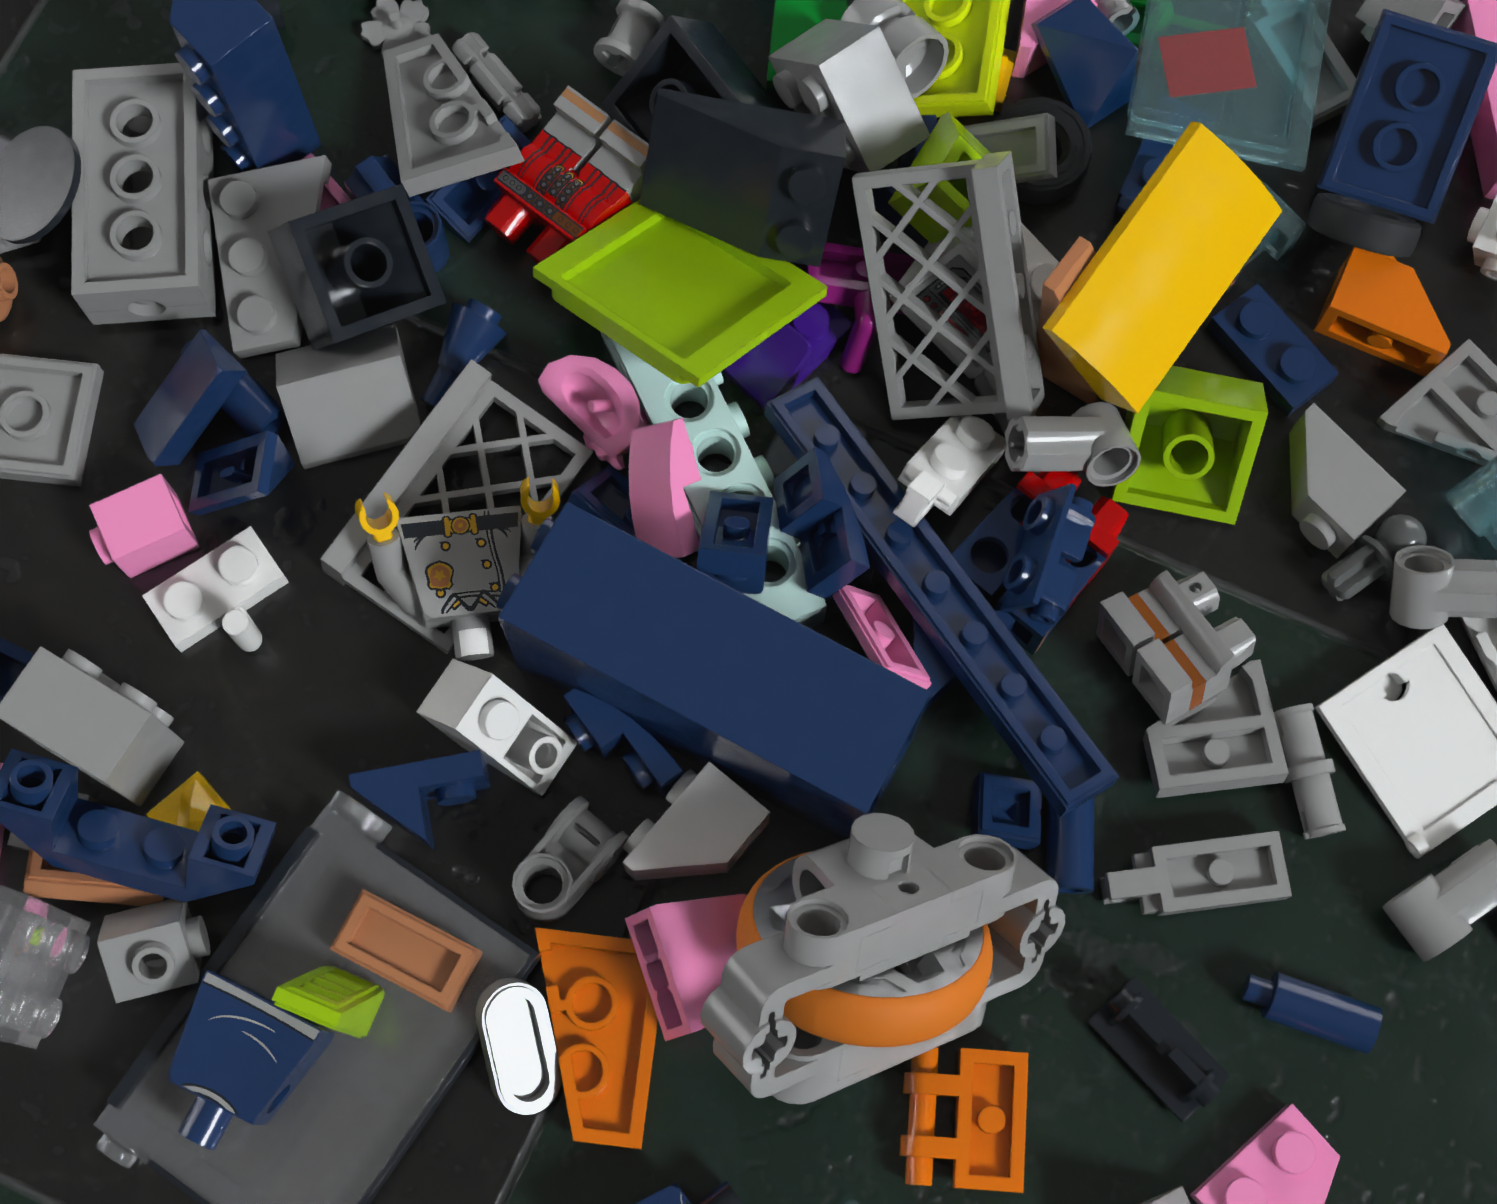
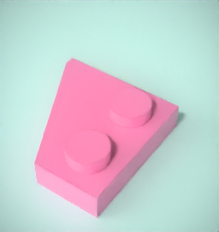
(1277, 1165)

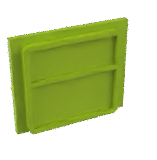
(675, 292)

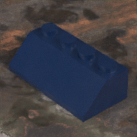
(244, 81)

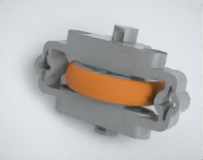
(874, 956)

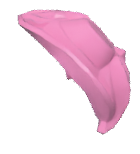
(597, 402)

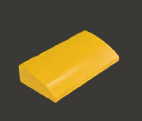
(1162, 269)

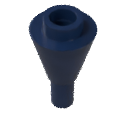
(469, 335)

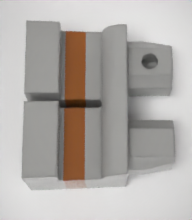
(1171, 644)

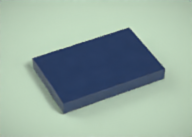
(1409, 115)

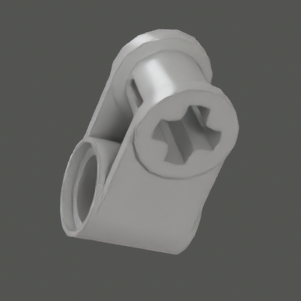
(568, 858)

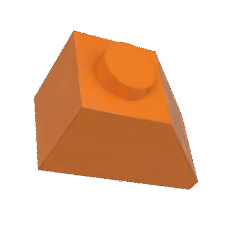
(1384, 312)

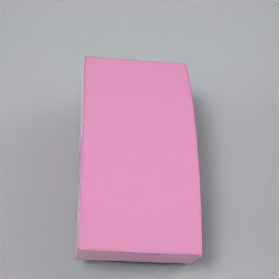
(658, 470)

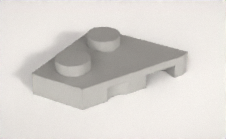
(1452, 407)
(1219, 743)

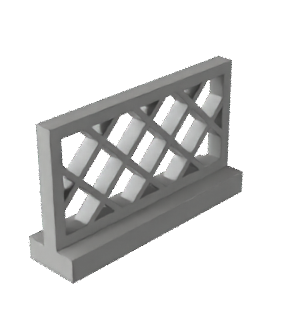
(1003, 282)
(424, 461)

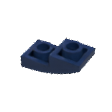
(610, 730)

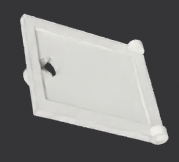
(1428, 752)

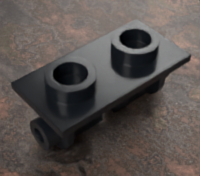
(1159, 1049)

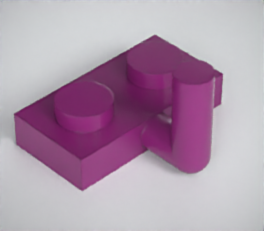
(847, 280)

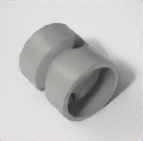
(913, 42)

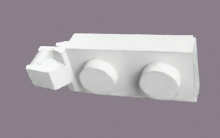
(949, 467)

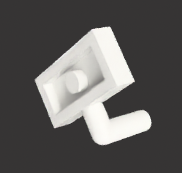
(218, 593)

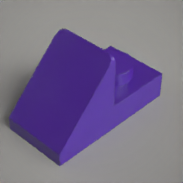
(790, 353)

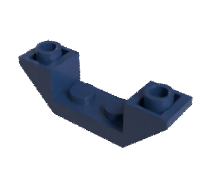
(122, 847)

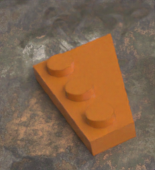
(601, 1033)

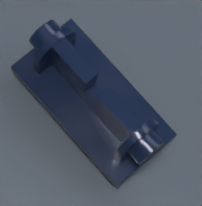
(1054, 528)

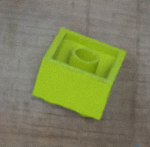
(1195, 445)

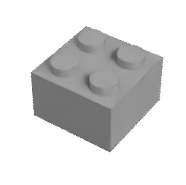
(851, 76)
(92, 722)

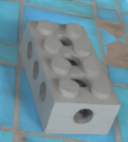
(142, 196)

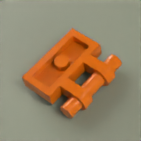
(988, 1119)

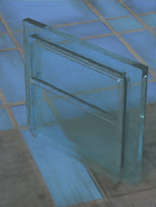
(1236, 69)

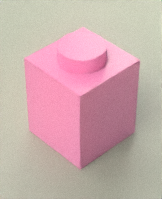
(142, 527)

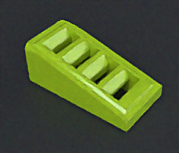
(332, 999)

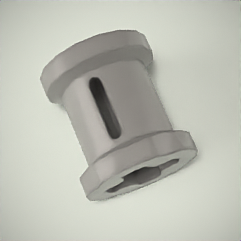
(629, 35)

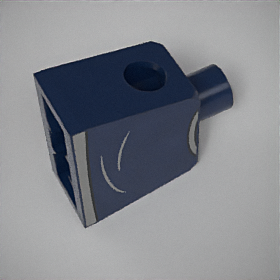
(240, 1057)

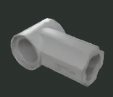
(1087, 441)
(1435, 586)
(1442, 906)

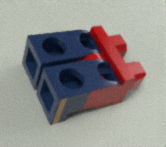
(999, 538)

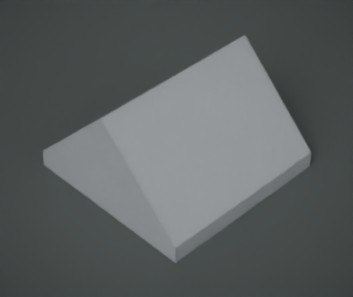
(347, 397)

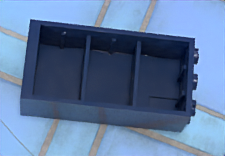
(710, 671)

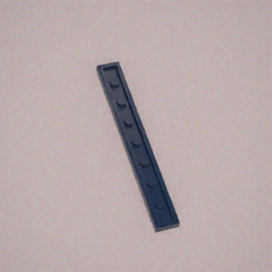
(949, 606)

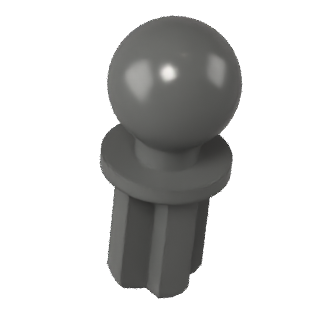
(1373, 557)

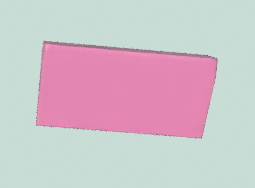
(880, 634)

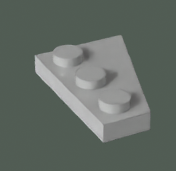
(440, 119)
(254, 285)

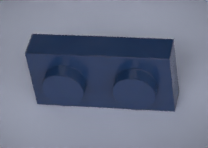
(1272, 349)

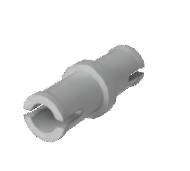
(1309, 771)

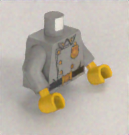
(455, 563)

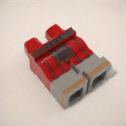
(571, 177)

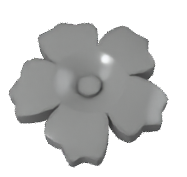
(396, 26)

